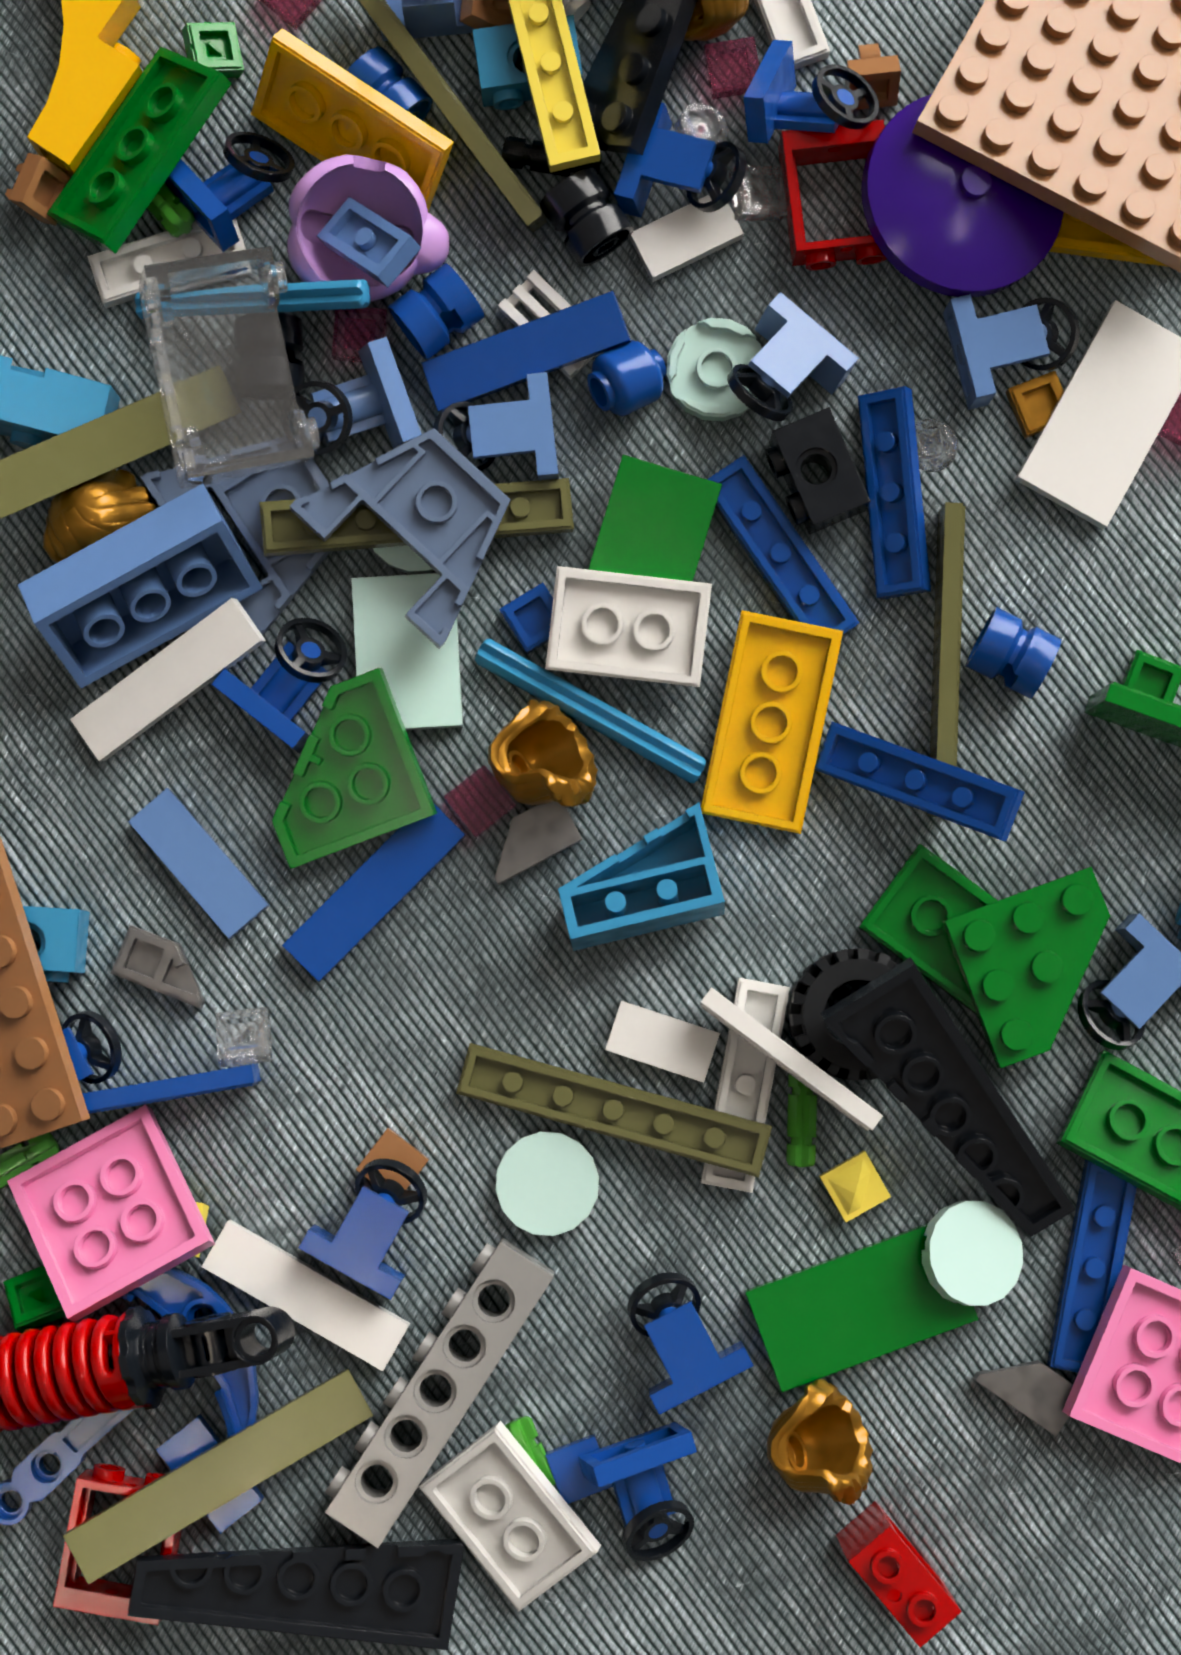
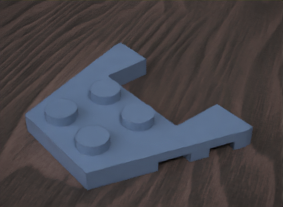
(241, 500)
(433, 505)

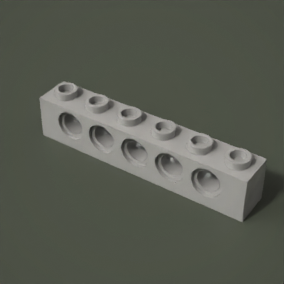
(374, 1511)

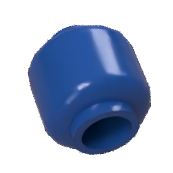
(627, 378)

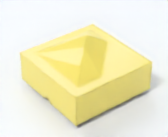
(854, 1186)

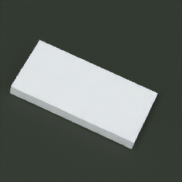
(1106, 416)

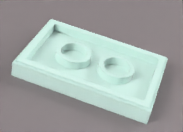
(419, 674)

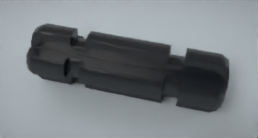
(519, 153)

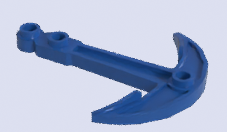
(237, 1399)

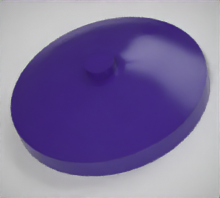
(947, 218)

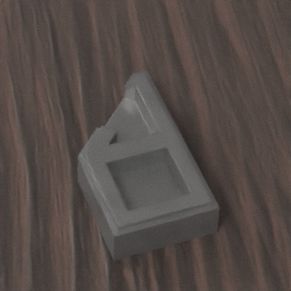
(535, 838)
(157, 966)
(1032, 1391)

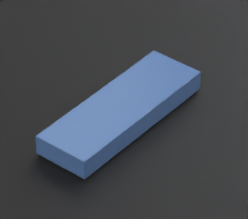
(199, 863)

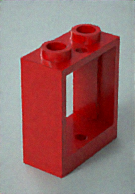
(809, 148)
(897, 1574)
(101, 1596)

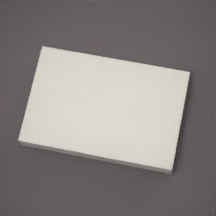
(628, 626)
(510, 1516)

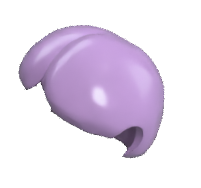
(381, 189)

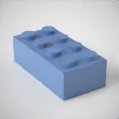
(139, 586)

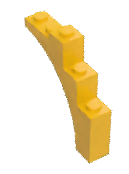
(89, 82)

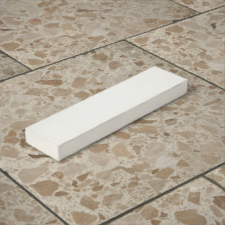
(168, 679)
(790, 1060)
(746, 1072)
(306, 1295)

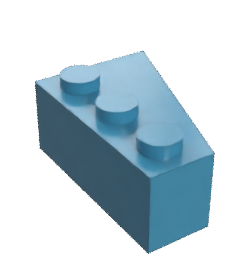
(48, 402)
(647, 887)

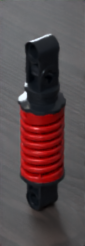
(125, 1361)

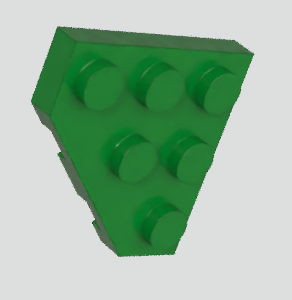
(352, 775)
(1028, 960)

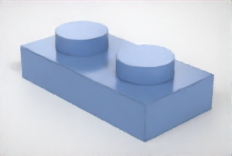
(369, 242)

